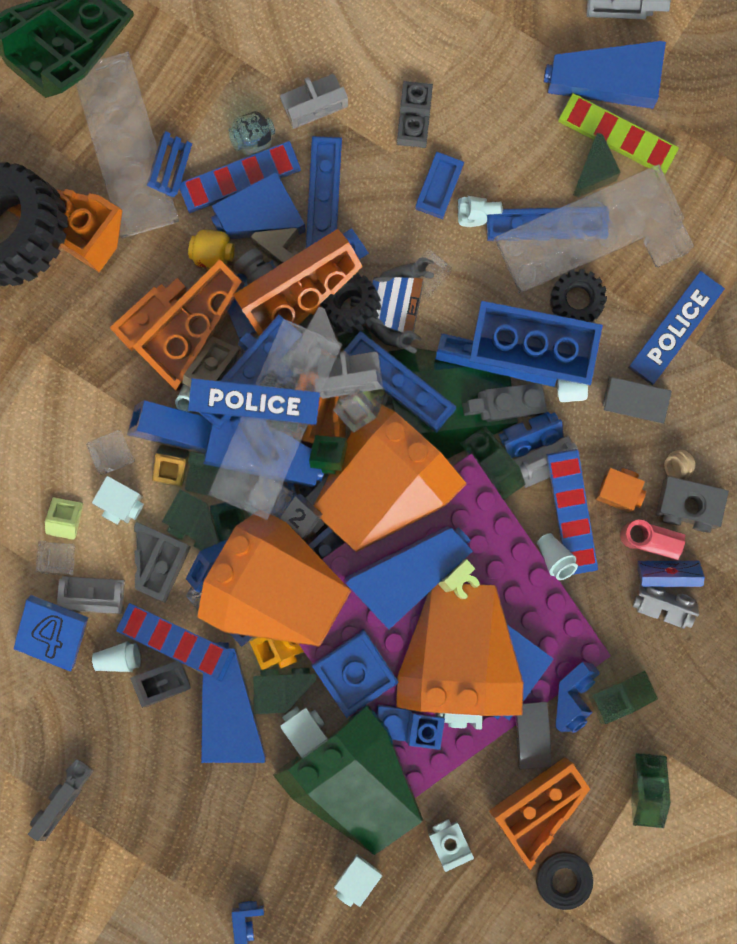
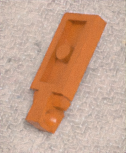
(147, 312)

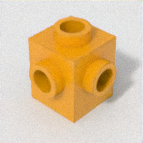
(281, 652)

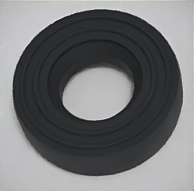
(545, 875)

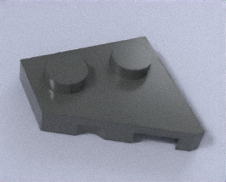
(157, 561)

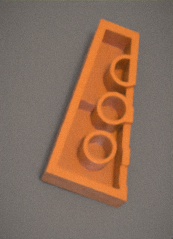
(299, 283)
(189, 324)

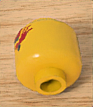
(209, 247)

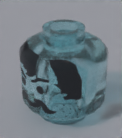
(251, 133)

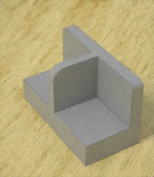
(314, 100)
(353, 373)

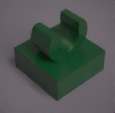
(328, 453)

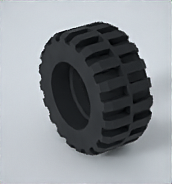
(39, 227)

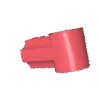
(655, 539)

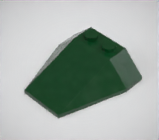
(59, 40)
(458, 386)
(355, 783)

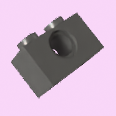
(710, 503)

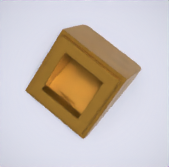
(170, 465)

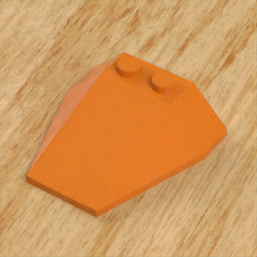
(385, 482)
(271, 586)
(461, 657)

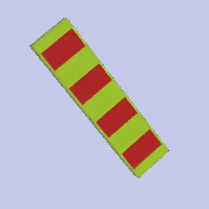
(619, 133)

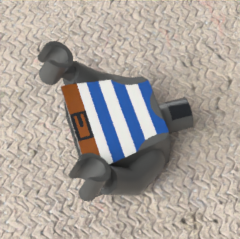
(400, 300)

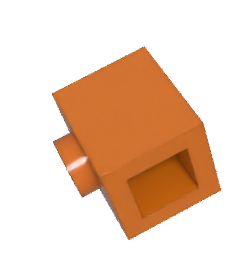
(621, 490)

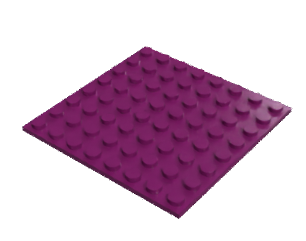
(530, 599)

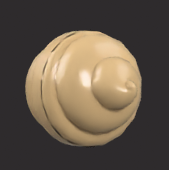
(680, 464)

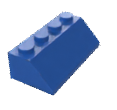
(535, 343)

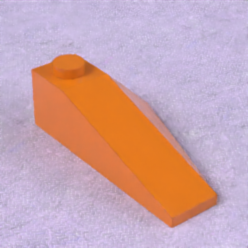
(91, 227)

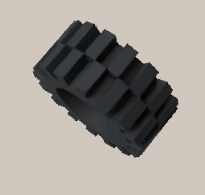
(581, 280)
(358, 315)

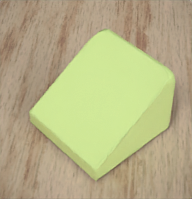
(63, 518)

